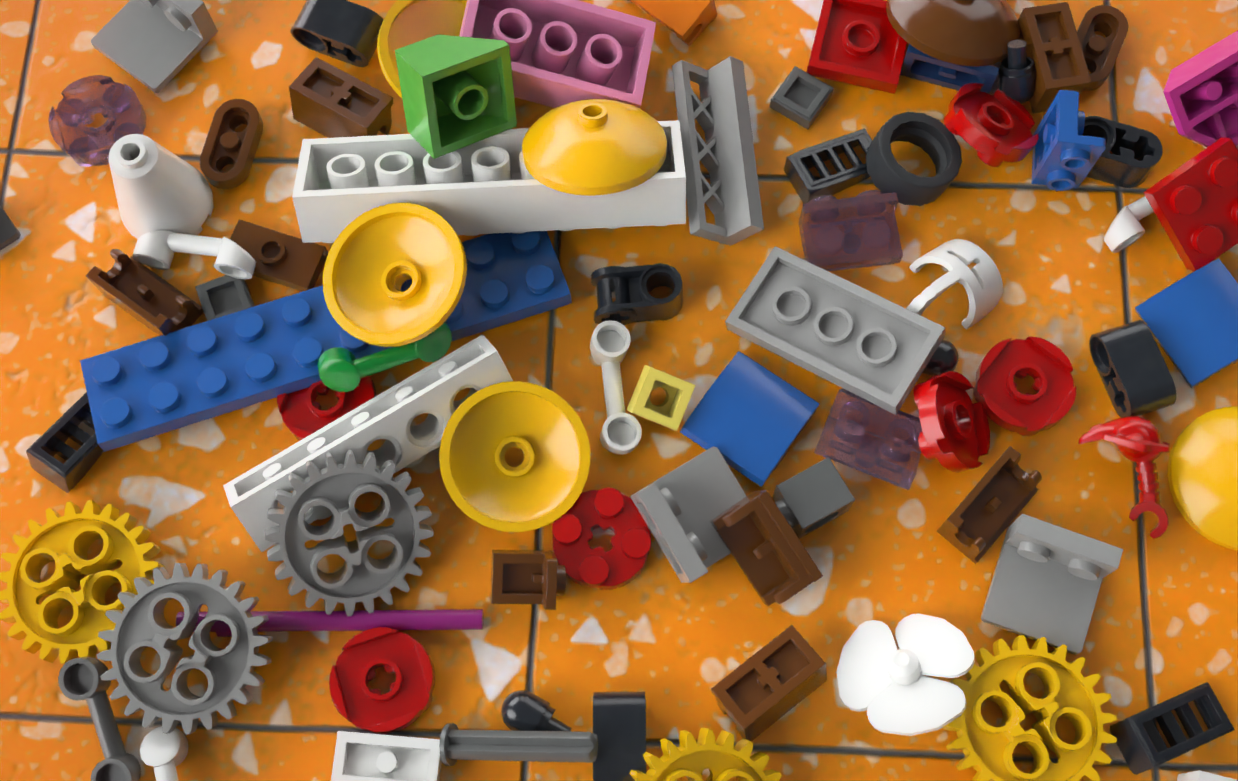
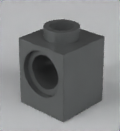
(813, 497)

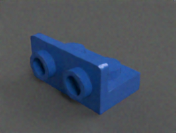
(1062, 152)

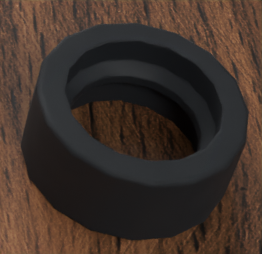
(933, 139)

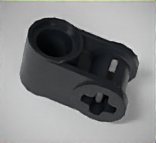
(632, 293)

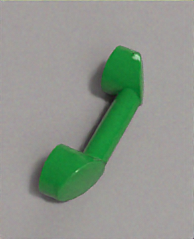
(343, 372)

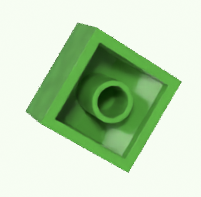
(456, 91)

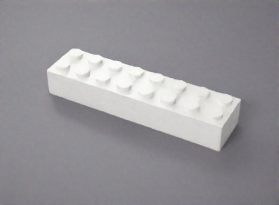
(472, 188)

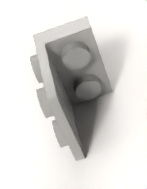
(155, 38)
(681, 510)
(1048, 582)

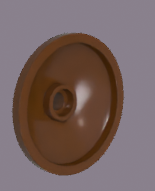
(956, 30)

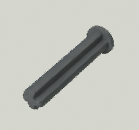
(516, 745)

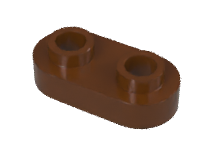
(1098, 51)
(227, 147)

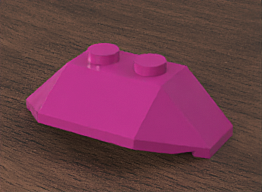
(1205, 93)

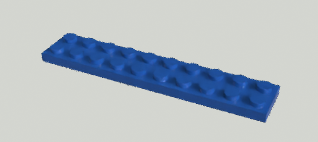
(278, 344)

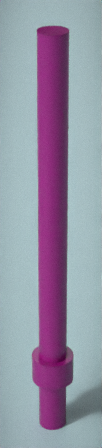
(359, 621)

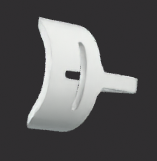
(981, 283)

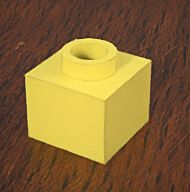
(672, 409)

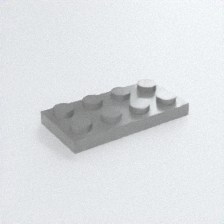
(836, 329)

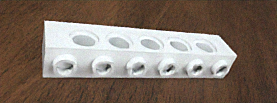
(382, 417)

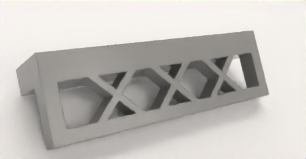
(725, 154)

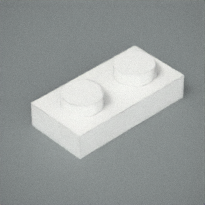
(385, 758)

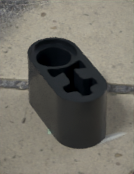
(338, 30)
(1132, 149)
(1132, 369)
(621, 734)

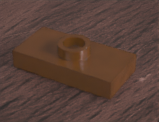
(281, 256)

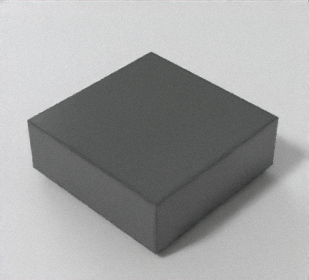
(801, 97)
(224, 296)

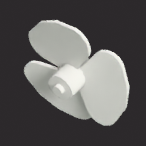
(892, 681)

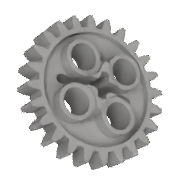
(337, 489)
(144, 626)

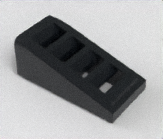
(799, 163)
(53, 441)
(1142, 742)

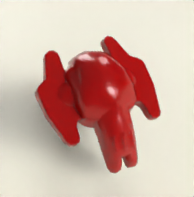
(1140, 443)

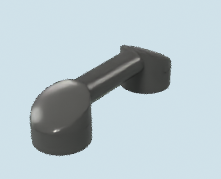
(81, 680)

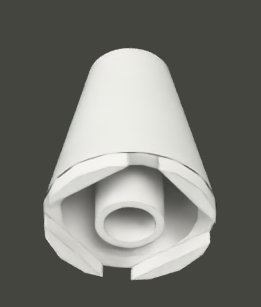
(157, 188)

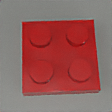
(857, 45)
(1200, 204)

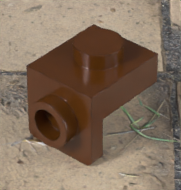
(526, 578)

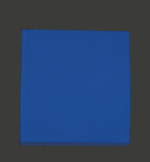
(1196, 321)
(750, 418)

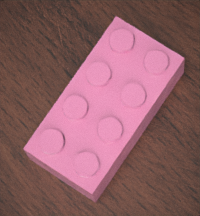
(566, 48)

